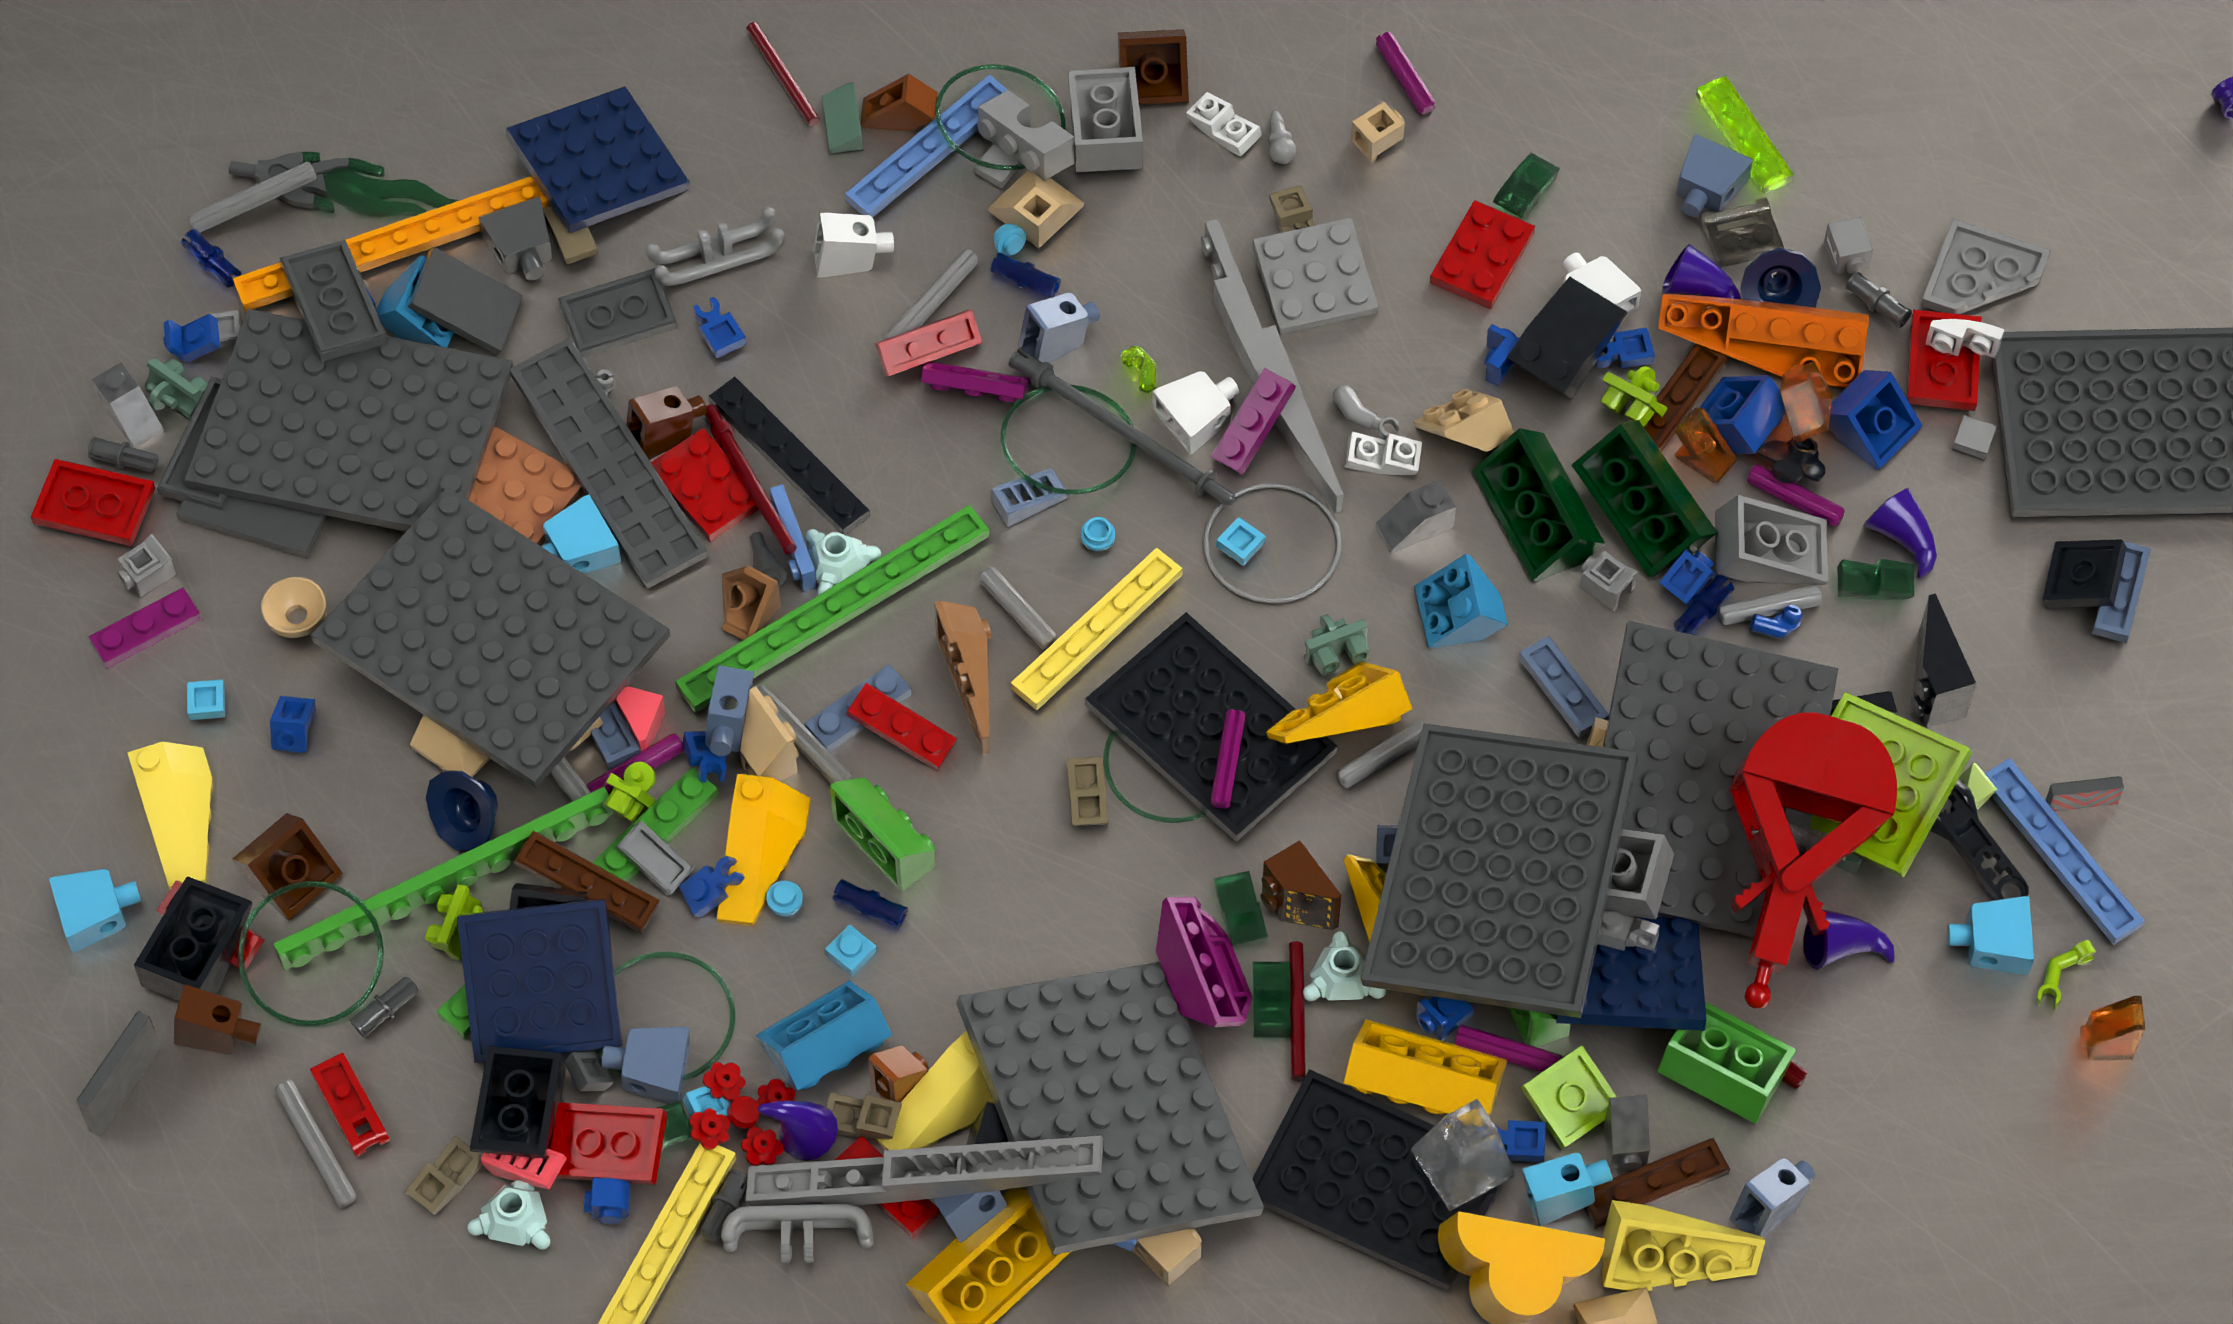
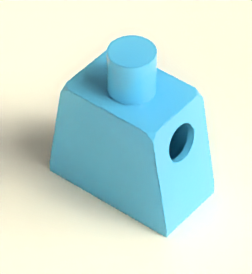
(581, 537)
(91, 905)
(1997, 935)
(1563, 1186)

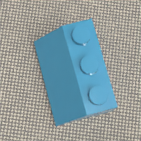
(825, 1035)

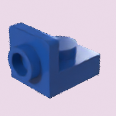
(192, 339)
(1501, 344)
(1688, 575)
(290, 723)
(1442, 1015)

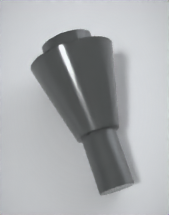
(764, 559)

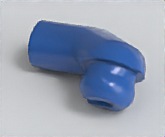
(1780, 625)

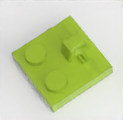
(1570, 1096)

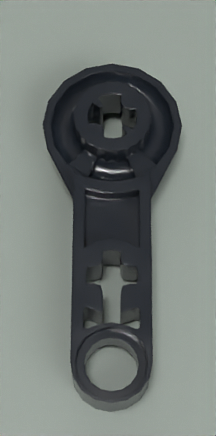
(1974, 842)

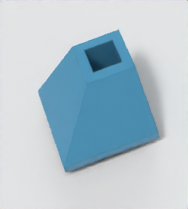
(405, 322)
(1459, 605)

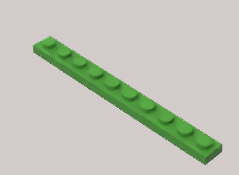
(839, 603)
(665, 817)
(428, 886)

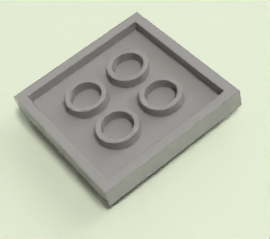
(1315, 276)

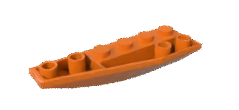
(1771, 333)

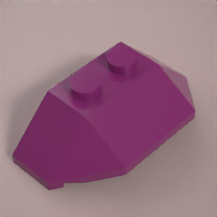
(1201, 965)

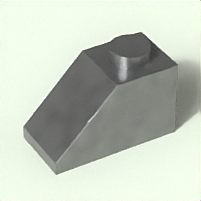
(127, 405)
(1417, 517)
(1627, 1132)

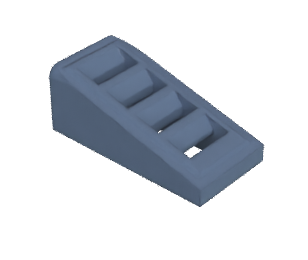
(1023, 509)

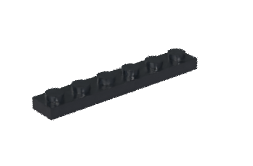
(789, 456)

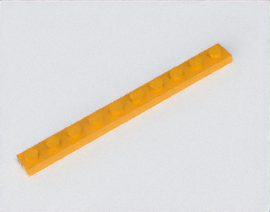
(397, 239)

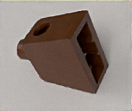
(663, 419)
(211, 1022)

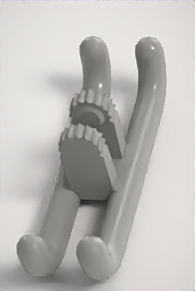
(716, 251)
(796, 1217)

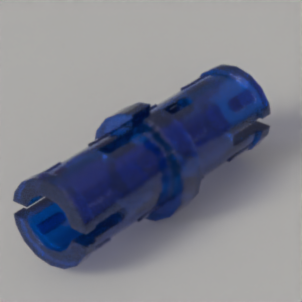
(210, 257)
(1025, 275)
(1704, 605)
(870, 903)

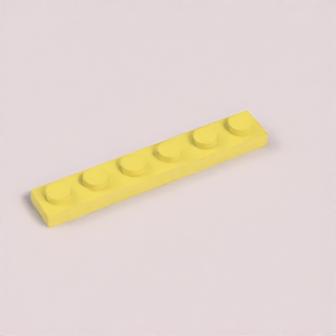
(1096, 629)
(669, 1236)

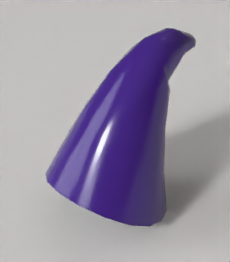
(1698, 276)
(1904, 522)
(1842, 938)
(805, 1129)

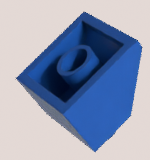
(1745, 410)
(1873, 417)

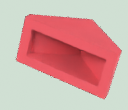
(642, 713)

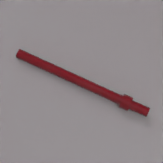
(724, 436)

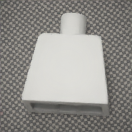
(847, 244)
(1605, 279)
(1195, 408)

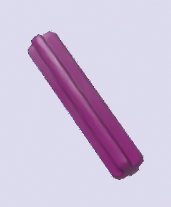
(1405, 73)
(1796, 495)
(653, 756)
(1227, 759)
(1505, 1048)

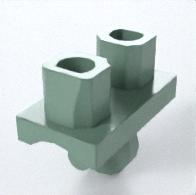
(170, 388)
(1335, 639)

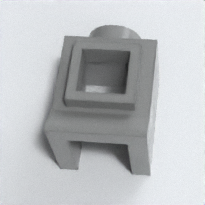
(146, 567)
(1606, 578)

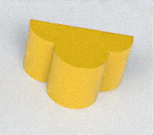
(1515, 1265)

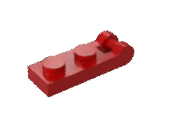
(349, 1103)

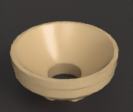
(290, 595)

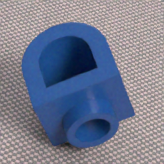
(608, 1200)

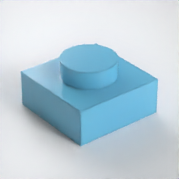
(1241, 541)
(206, 699)
(850, 950)
(701, 1099)

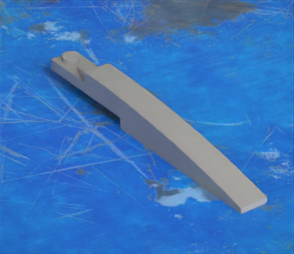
(1263, 349)
(926, 1172)

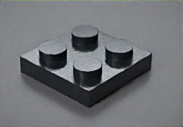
(2084, 573)

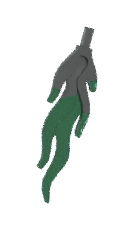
(340, 183)

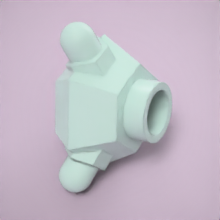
(837, 557)
(1339, 973)
(513, 1217)

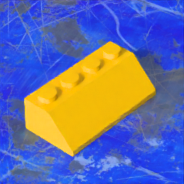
(1422, 1070)
(989, 1269)

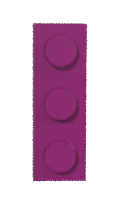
(975, 381)
(1253, 421)
(145, 628)

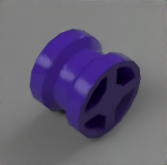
(2224, 95)

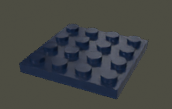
(597, 159)
(540, 978)
(1647, 985)

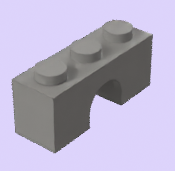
(1007, 124)

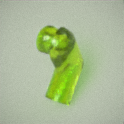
(1138, 357)

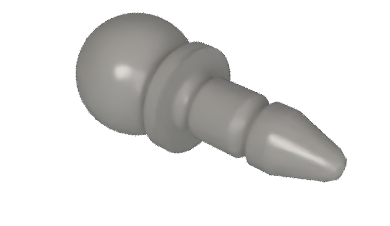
(1281, 146)

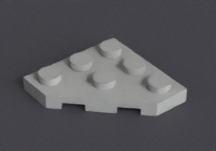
(1981, 268)

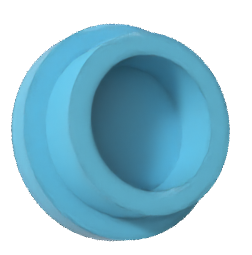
(1009, 239)
(1098, 534)
(784, 898)

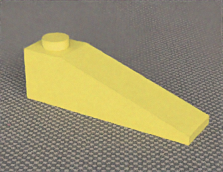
(176, 799)
(943, 1100)
(1666, 1248)

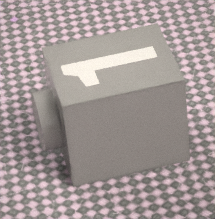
(1848, 246)

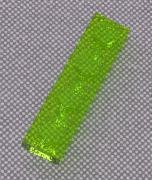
(1744, 133)

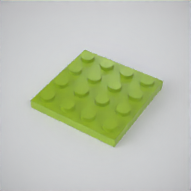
(1925, 775)

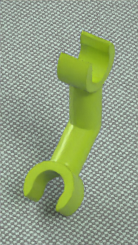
(2079, 955)

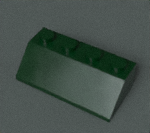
(1643, 497)
(1538, 505)

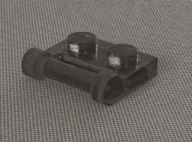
(1743, 242)

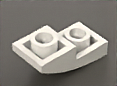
(1220, 123)
(1952, 334)
(1380, 456)

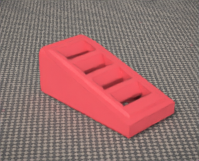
(500, 1166)

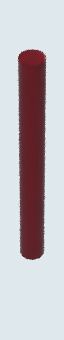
(783, 74)
(1297, 1011)

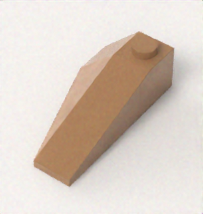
(965, 649)

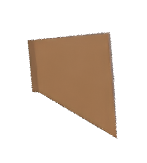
(748, 601)

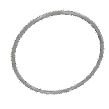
(1274, 600)

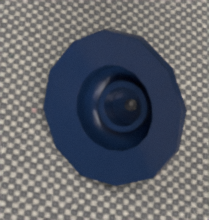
(1792, 284)
(461, 809)

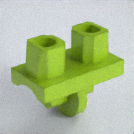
(1637, 391)
(631, 795)
(449, 906)

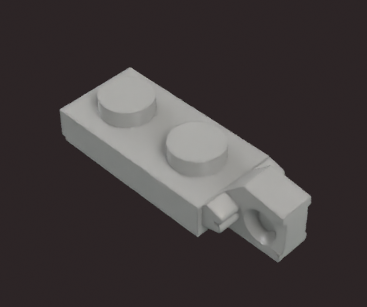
(1630, 931)

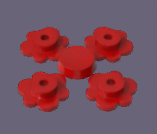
(741, 1112)

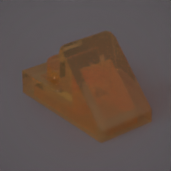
(1704, 446)

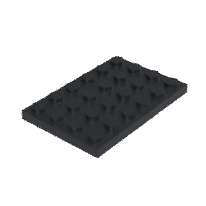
(1173, 714)
(1351, 1175)

